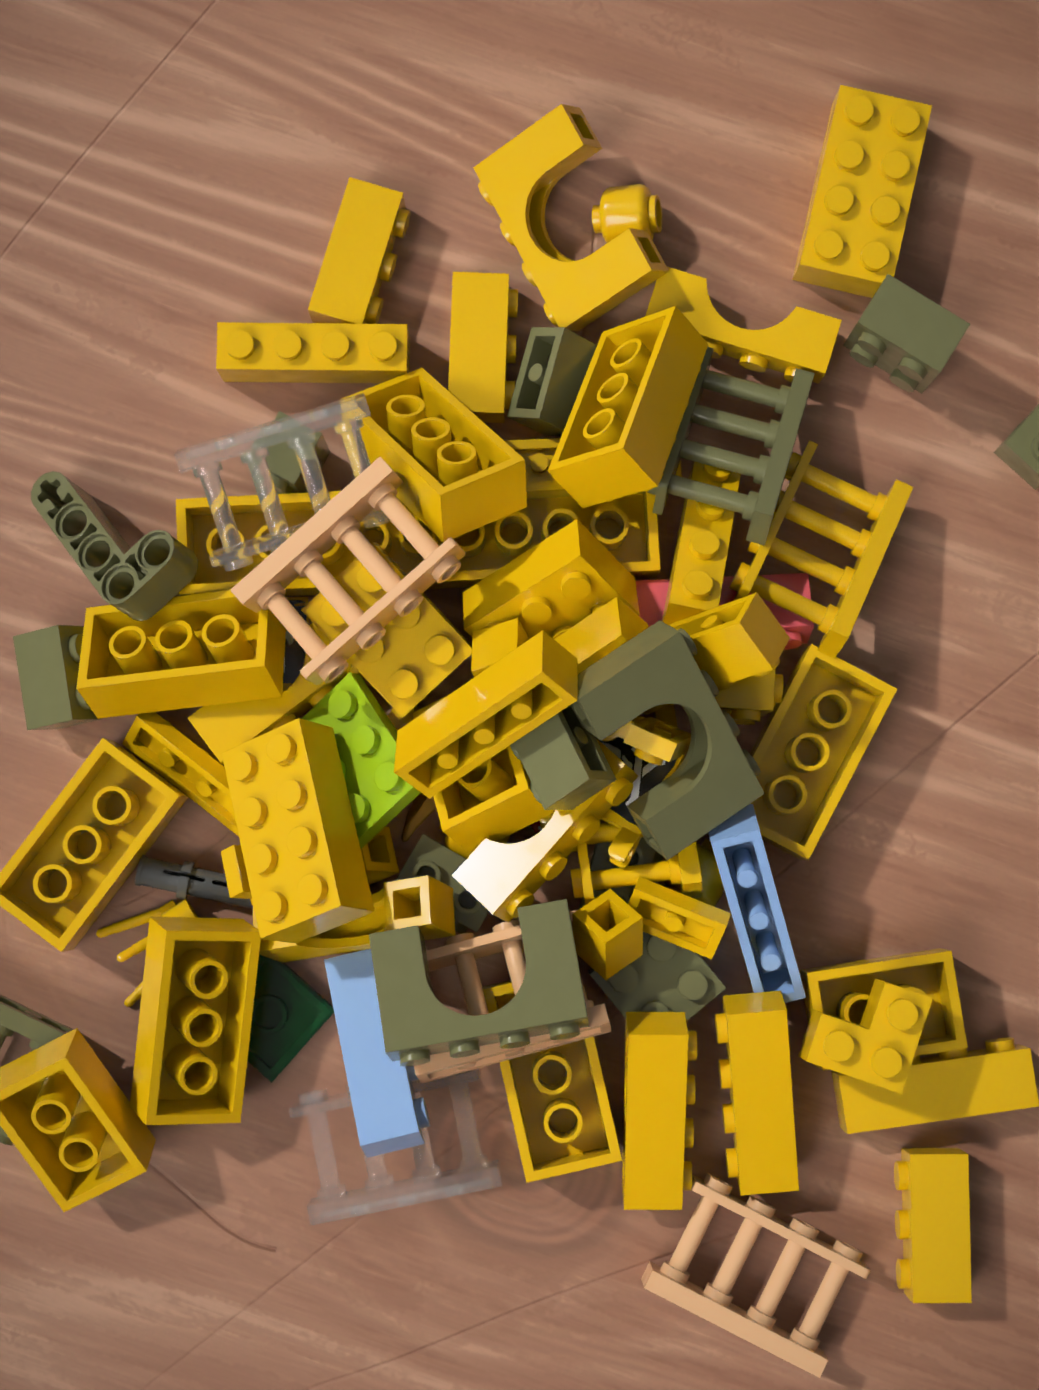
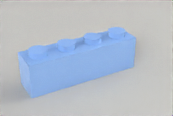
(756, 905)
(379, 1089)

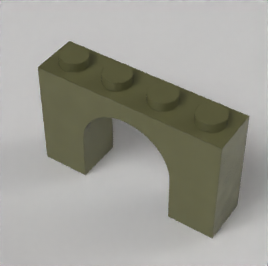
(716, 773)
(546, 1003)

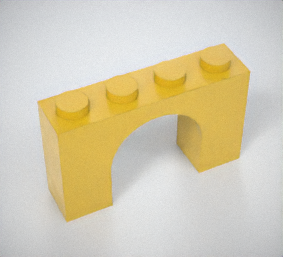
(518, 186)

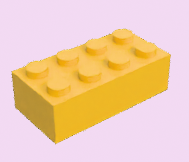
(862, 191)
(629, 408)
(448, 458)
(184, 656)
(814, 747)
(297, 832)
(87, 845)
(195, 1020)
(557, 1104)

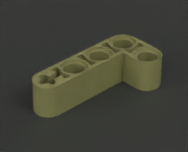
(130, 579)

